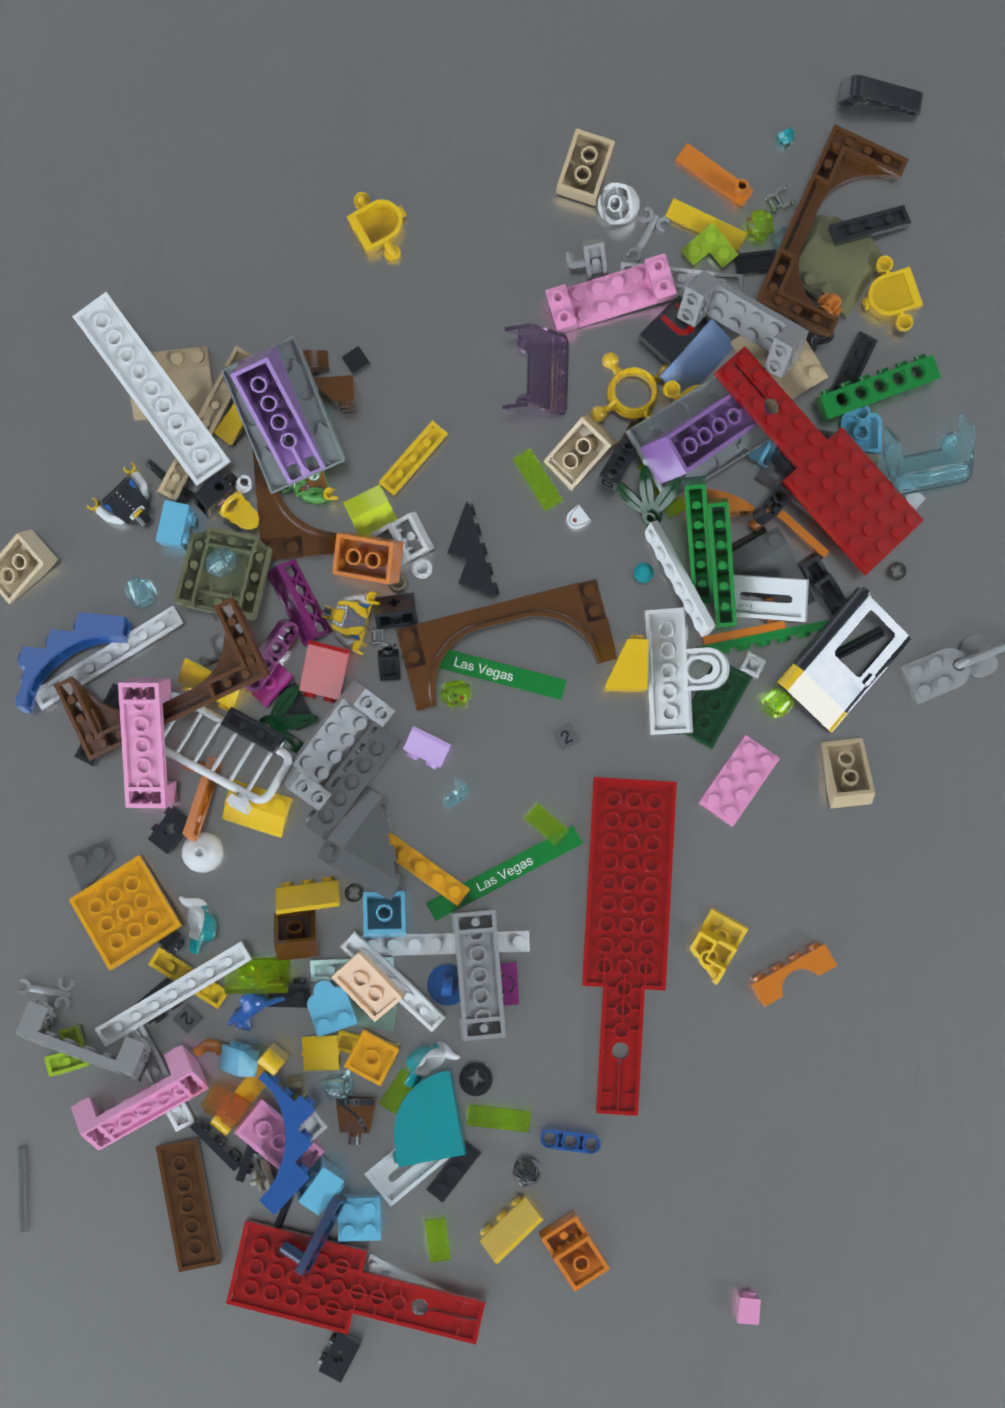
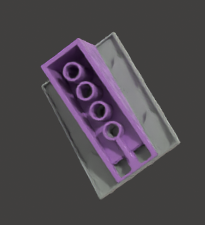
(283, 414)
(696, 435)

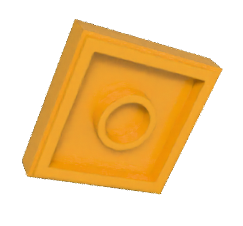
(372, 1057)

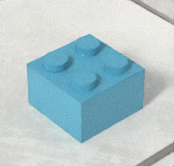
(176, 525)
(383, 916)
(321, 1186)
(360, 1218)

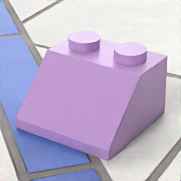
(426, 747)

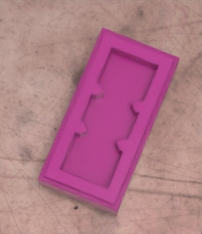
(273, 686)

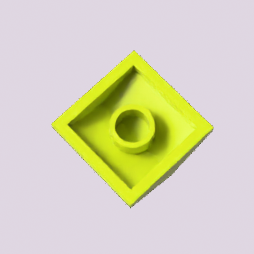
(370, 510)

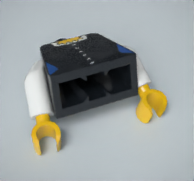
(125, 501)

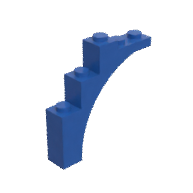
(60, 645)
(291, 1174)

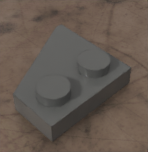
(91, 862)

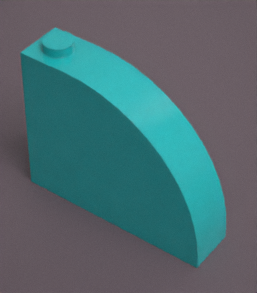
(429, 1123)

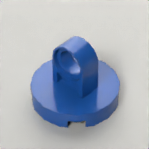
(444, 985)

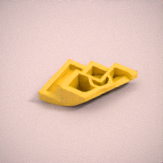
(718, 942)

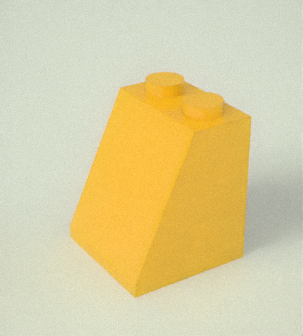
(631, 667)

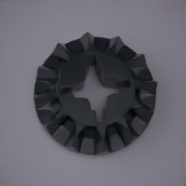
(467, 1084)

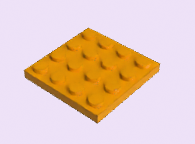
(125, 912)

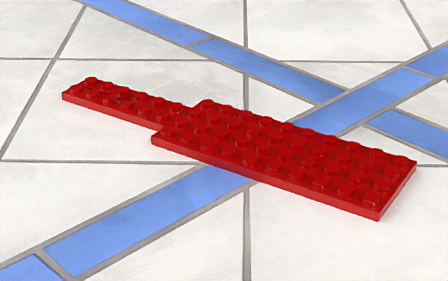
(627, 921)

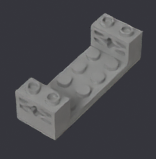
(746, 317)
(333, 741)
(478, 974)
(37, 1027)

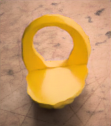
(239, 511)

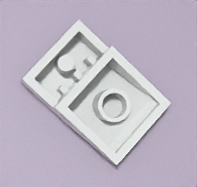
(411, 532)

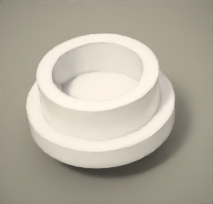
(422, 568)

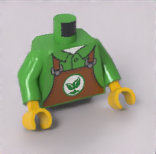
(313, 489)

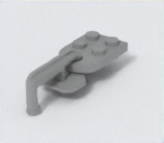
(935, 672)

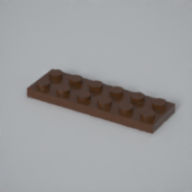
(188, 1204)

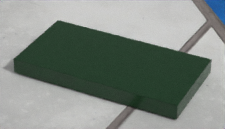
(714, 707)

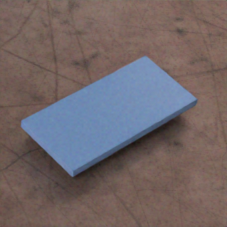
(699, 357)

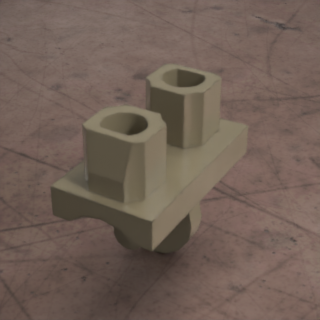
(267, 1177)

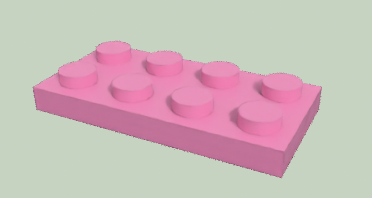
(738, 780)
(265, 1133)

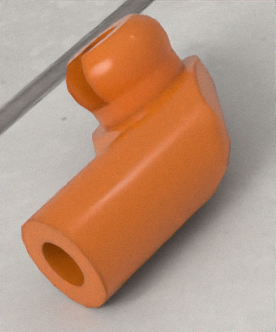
(208, 1045)

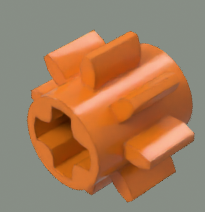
(830, 303)

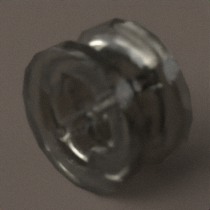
(902, 570)
(347, 892)

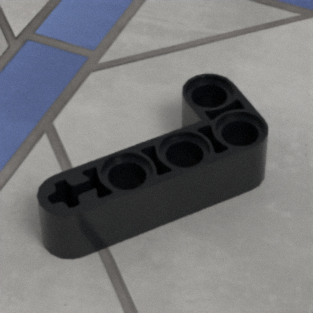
(880, 94)
(778, 490)

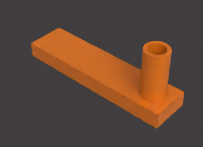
(714, 175)
(797, 530)
(771, 625)
(201, 800)

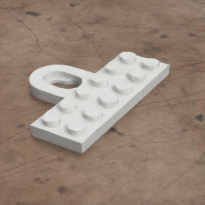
(670, 673)

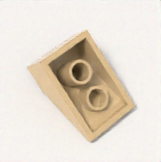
(580, 451)
(23, 564)
(847, 773)

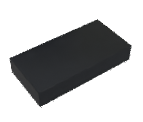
(754, 262)

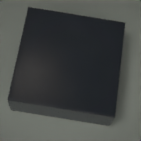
(355, 360)

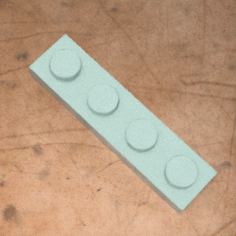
(324, 968)

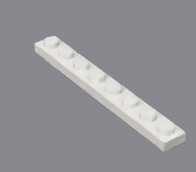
(113, 654)
(443, 943)
(173, 994)

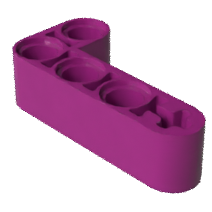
(274, 657)

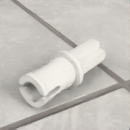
(243, 484)

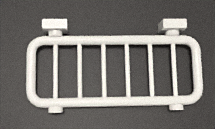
(241, 801)

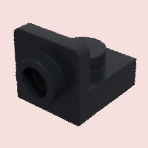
(389, 664)
(173, 941)

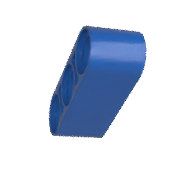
(578, 1146)

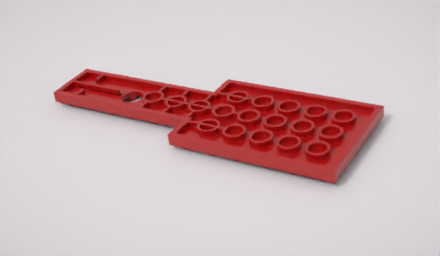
(831, 474)
(339, 1288)

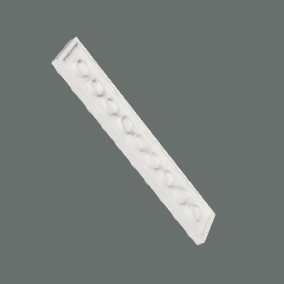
(151, 389)

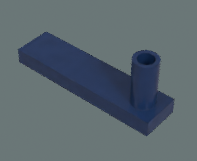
(306, 1260)

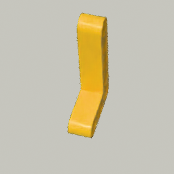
(252, 1086)

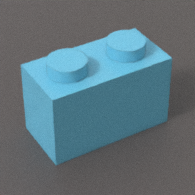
(239, 1059)

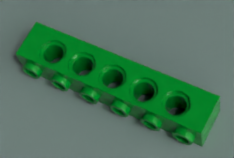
(926, 369)
(699, 537)
(722, 562)

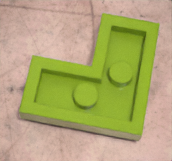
(712, 242)
(61, 1063)

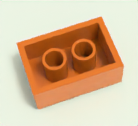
(367, 557)

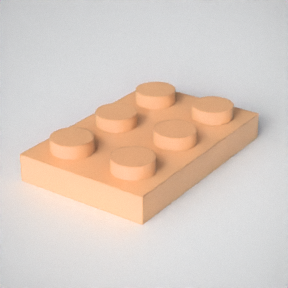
(368, 985)

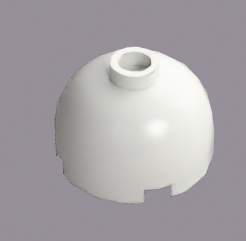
(618, 203)
(204, 854)

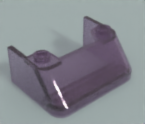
(545, 371)

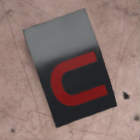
(669, 334)

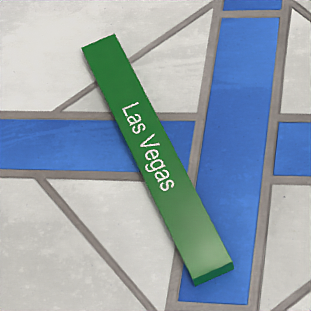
(503, 674)
(506, 872)

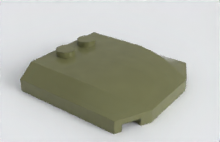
(834, 268)
(246, 583)

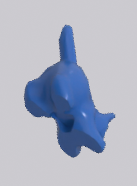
(250, 1005)

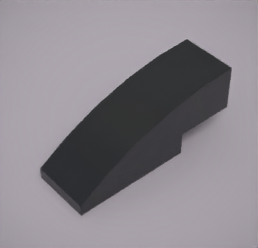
(822, 583)

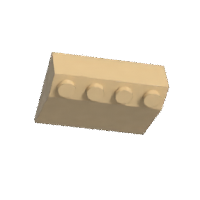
(189, 371)
(798, 380)

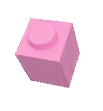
(748, 1307)

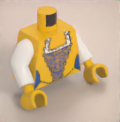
(351, 619)

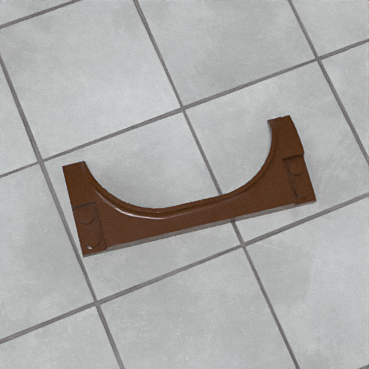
(840, 161)
(277, 524)
(428, 642)
(238, 666)

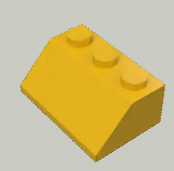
(194, 674)
(264, 817)
(308, 895)
(510, 1227)

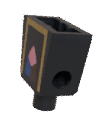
(210, 499)

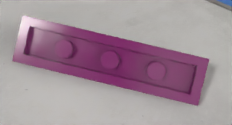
(295, 603)

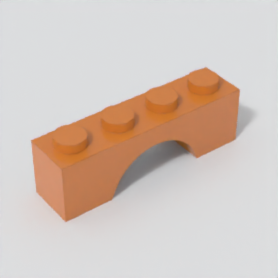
(769, 986)

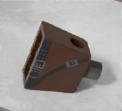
(355, 1116)

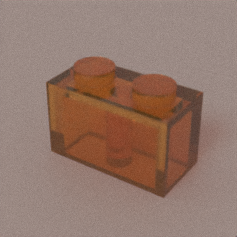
(225, 1104)

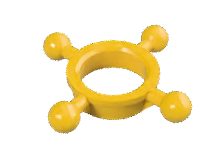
(610, 361)

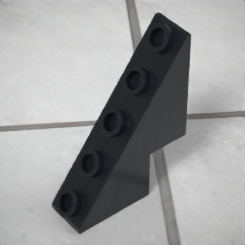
(619, 461)
(467, 548)

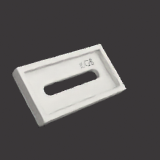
(791, 611)
(395, 1190)

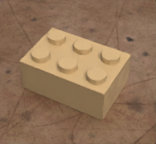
(585, 167)

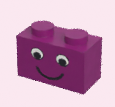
(509, 982)

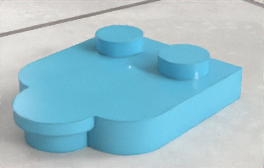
(864, 429)
(330, 1008)

